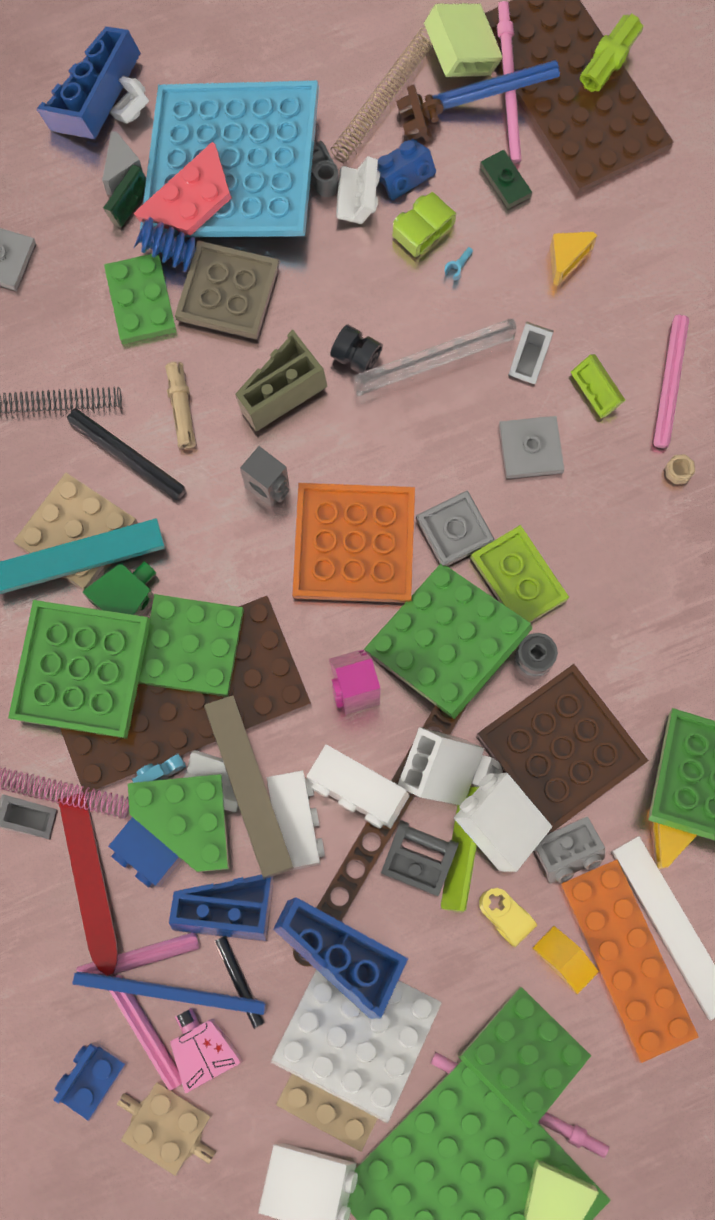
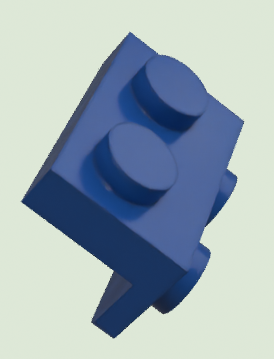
(405, 168)

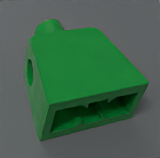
(122, 590)

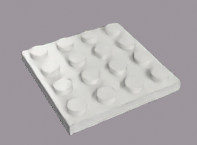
(355, 1055)

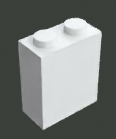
(440, 767)
(502, 821)
(307, 1185)

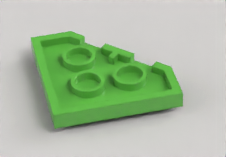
(185, 817)

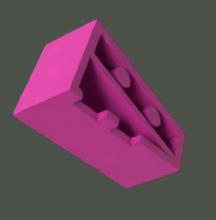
(355, 682)

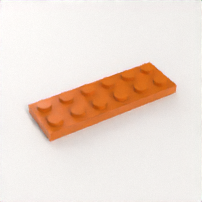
(629, 961)

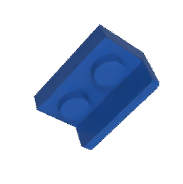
(90, 1080)

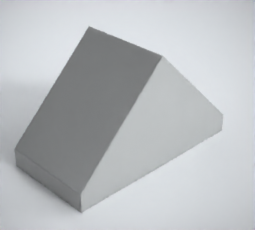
(118, 162)
(531, 352)
(26, 817)

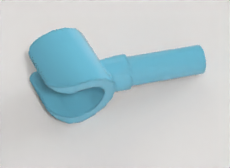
(458, 264)

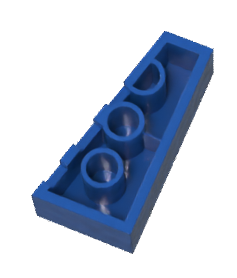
(93, 85)
(344, 956)

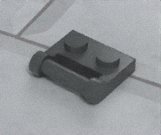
(415, 867)

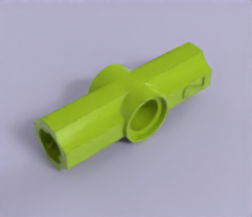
(611, 52)

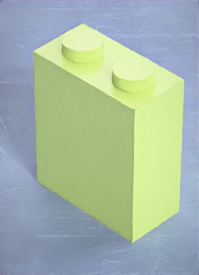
(463, 40)

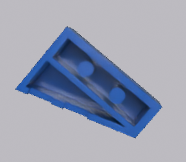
(224, 909)

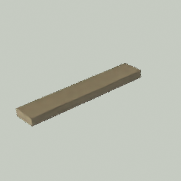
(248, 787)

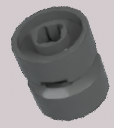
(535, 656)

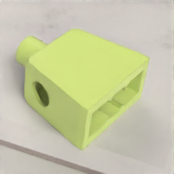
(557, 1195)

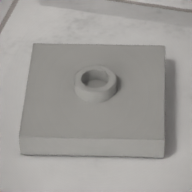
(14, 257)
(531, 447)
(454, 529)

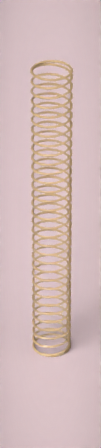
(423, 37)

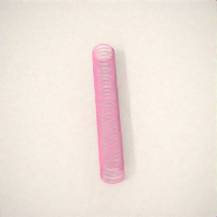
(62, 795)

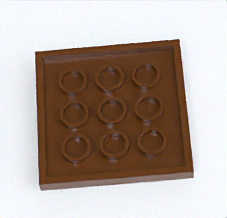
(562, 747)

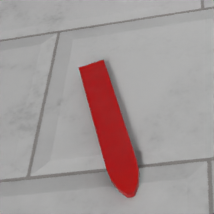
(90, 885)

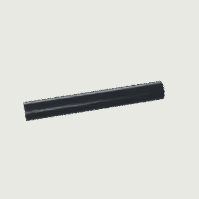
(237, 977)

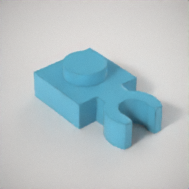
(160, 772)

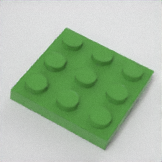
(191, 645)
(525, 1057)

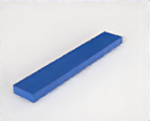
(169, 992)

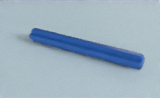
(499, 84)

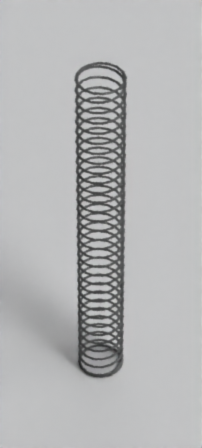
(59, 395)

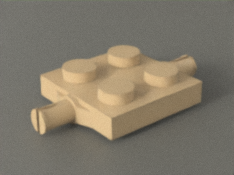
(166, 1128)

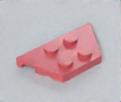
(190, 195)

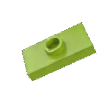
(597, 386)

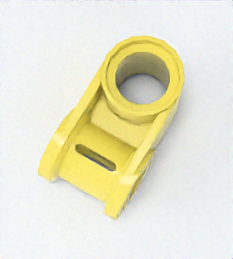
(510, 919)

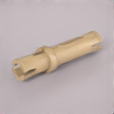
(179, 392)

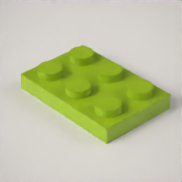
(519, 575)

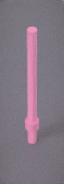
(505, 33)
(576, 1135)

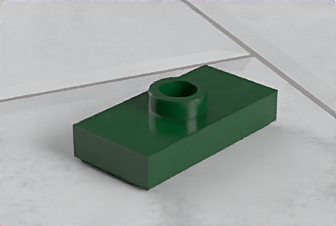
(506, 179)
(126, 196)

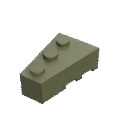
(281, 384)

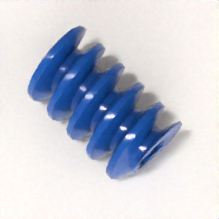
(166, 243)

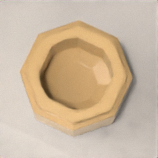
(680, 469)

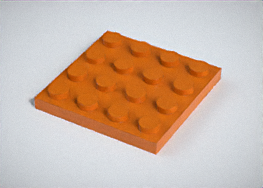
(354, 542)

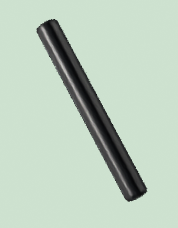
(126, 454)

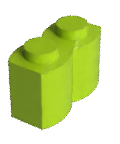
(423, 223)

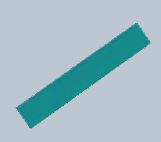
(80, 555)

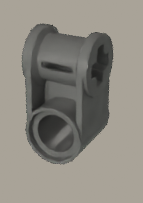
(324, 167)

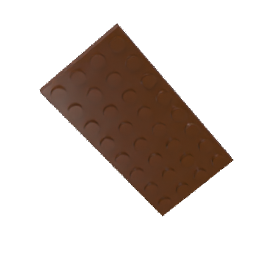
(585, 130)
(176, 721)

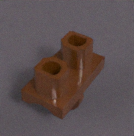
(422, 111)

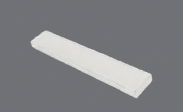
(669, 921)

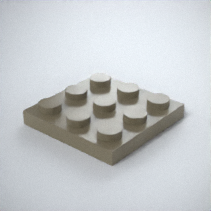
(227, 290)

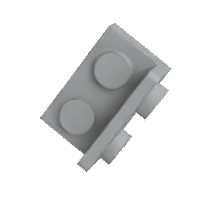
(570, 850)

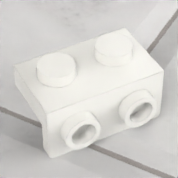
(358, 191)

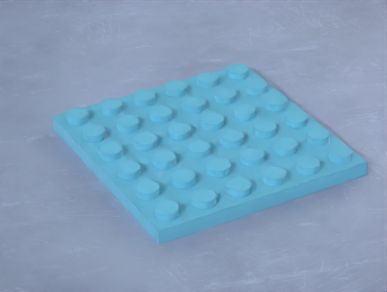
(262, 144)

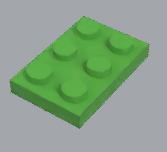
(140, 298)

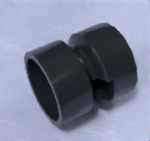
(356, 350)

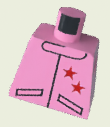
(201, 1051)

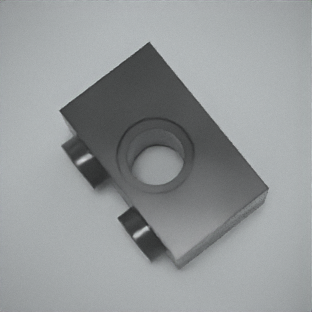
(265, 477)

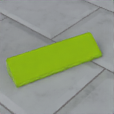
(460, 872)

